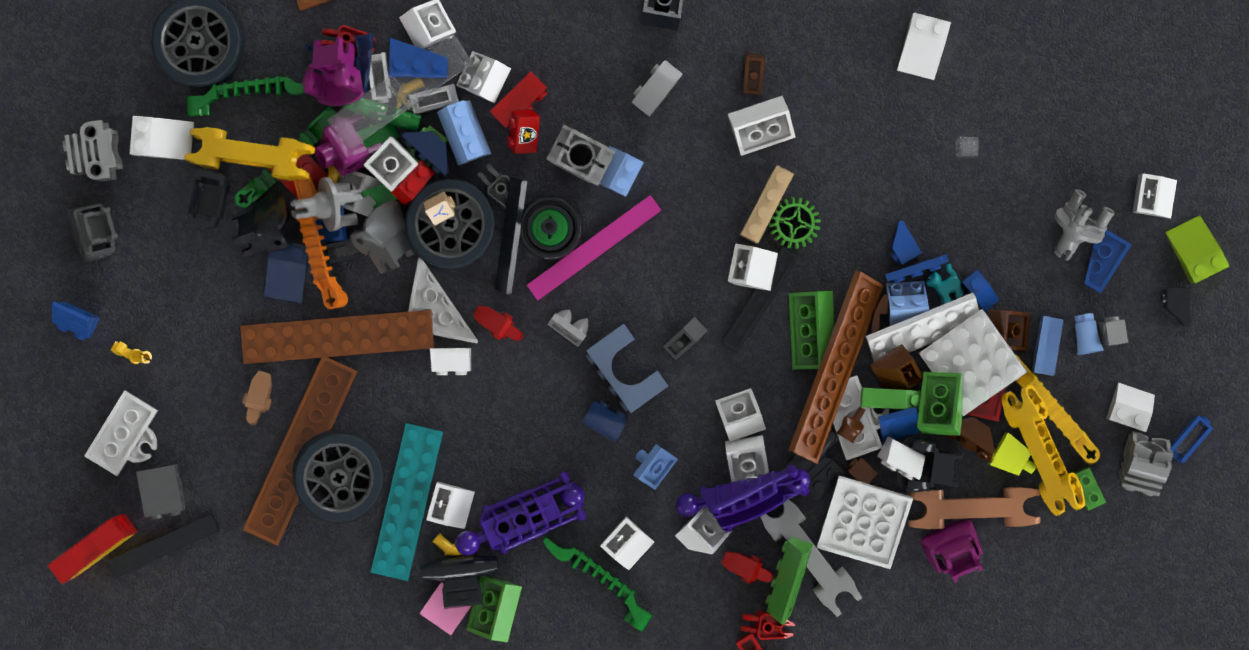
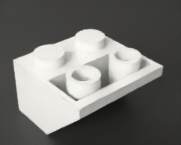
(484, 77)
(1154, 195)
(752, 267)
(900, 456)
(450, 505)
(627, 543)

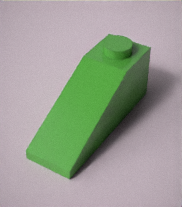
(890, 398)

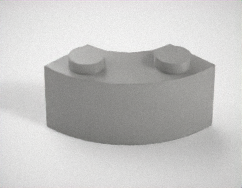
(656, 88)

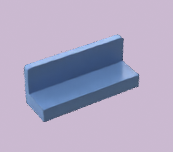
(1047, 345)

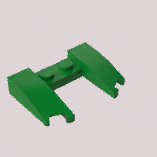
(380, 193)

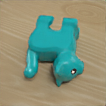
(945, 287)

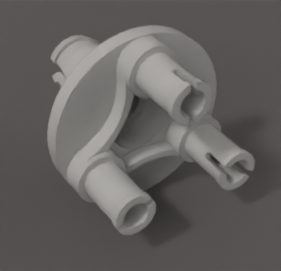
(327, 204)
(1078, 226)

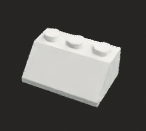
(761, 125)

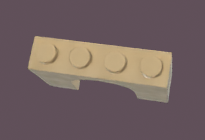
(766, 204)

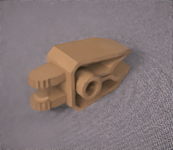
(258, 397)

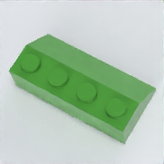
(810, 327)
(789, 579)

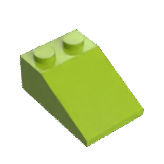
(1196, 250)

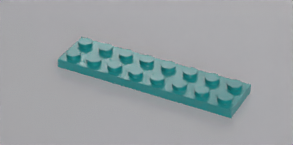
(407, 502)

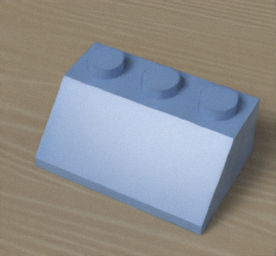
(464, 132)

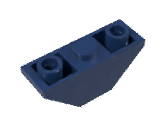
(430, 149)

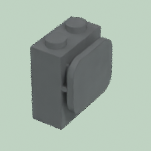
(161, 491)

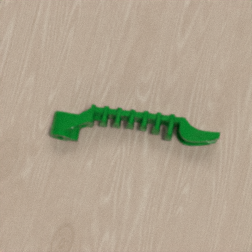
(201, 104)
(265, 181)
(636, 615)

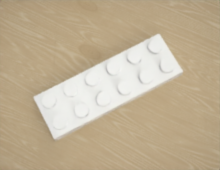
(923, 328)

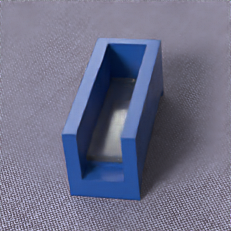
(1190, 438)

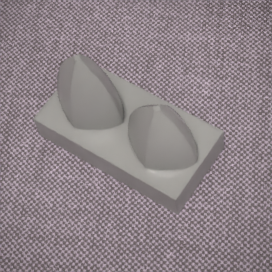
(574, 333)

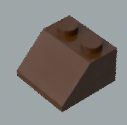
(1012, 327)

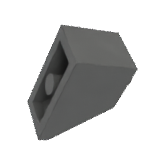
(685, 338)

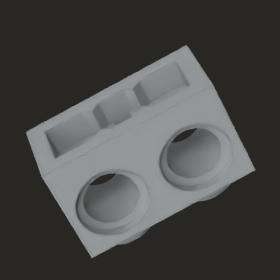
(1113, 331)

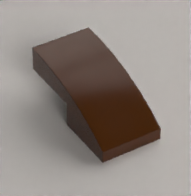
(881, 308)

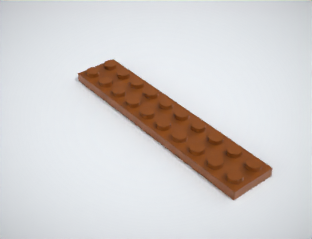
(337, 336)
(836, 367)
(314, 416)

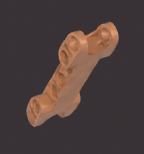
(1008, 506)

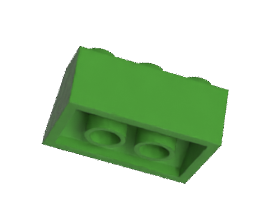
(496, 615)

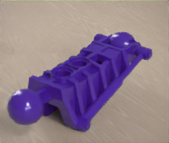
(571, 496)
(746, 499)

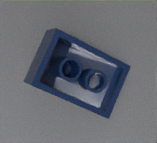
(287, 273)
(604, 420)

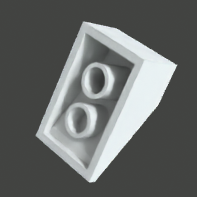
(923, 46)
(160, 137)
(746, 458)

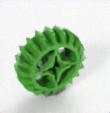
(811, 226)

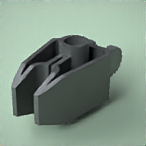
(497, 185)

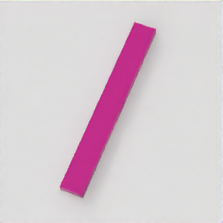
(594, 247)

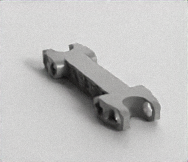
(830, 582)

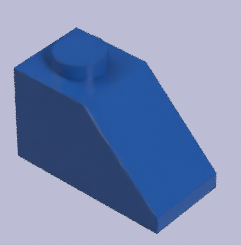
(903, 245)
(982, 290)

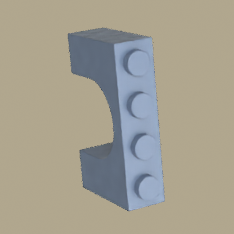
(631, 395)

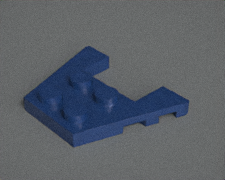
(363, 61)

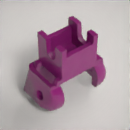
(340, 80)
(955, 548)

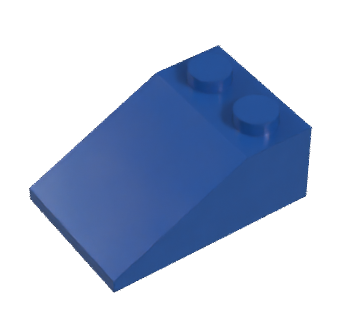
(73, 319)

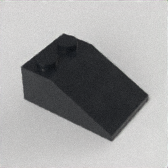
(662, 13)

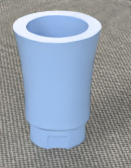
(1087, 335)

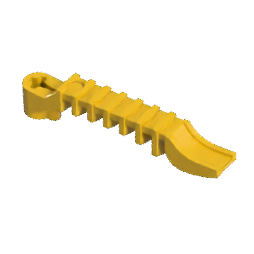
(1063, 421)

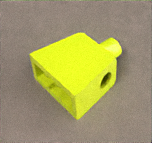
(1012, 456)

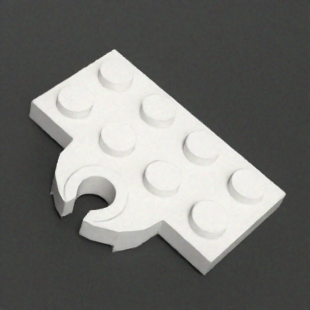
(124, 434)
(868, 439)

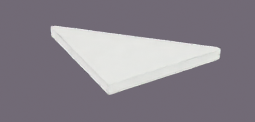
(429, 295)

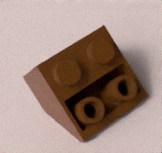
(897, 370)

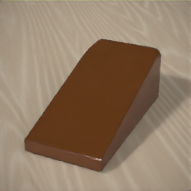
(753, 74)

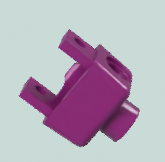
(335, 152)

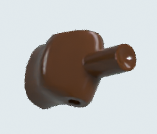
(852, 426)

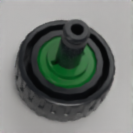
(550, 228)

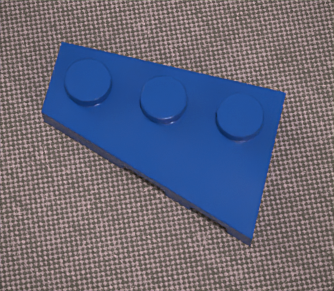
(415, 62)
(1105, 260)
(916, 270)

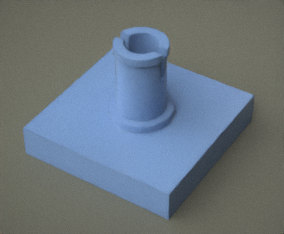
(654, 466)

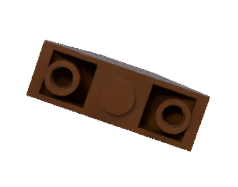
(976, 437)

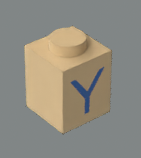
(439, 208)

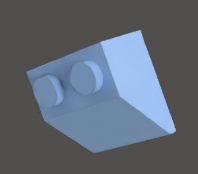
(621, 172)

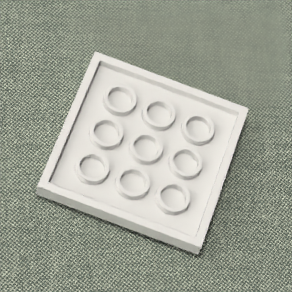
(979, 355)
(864, 522)

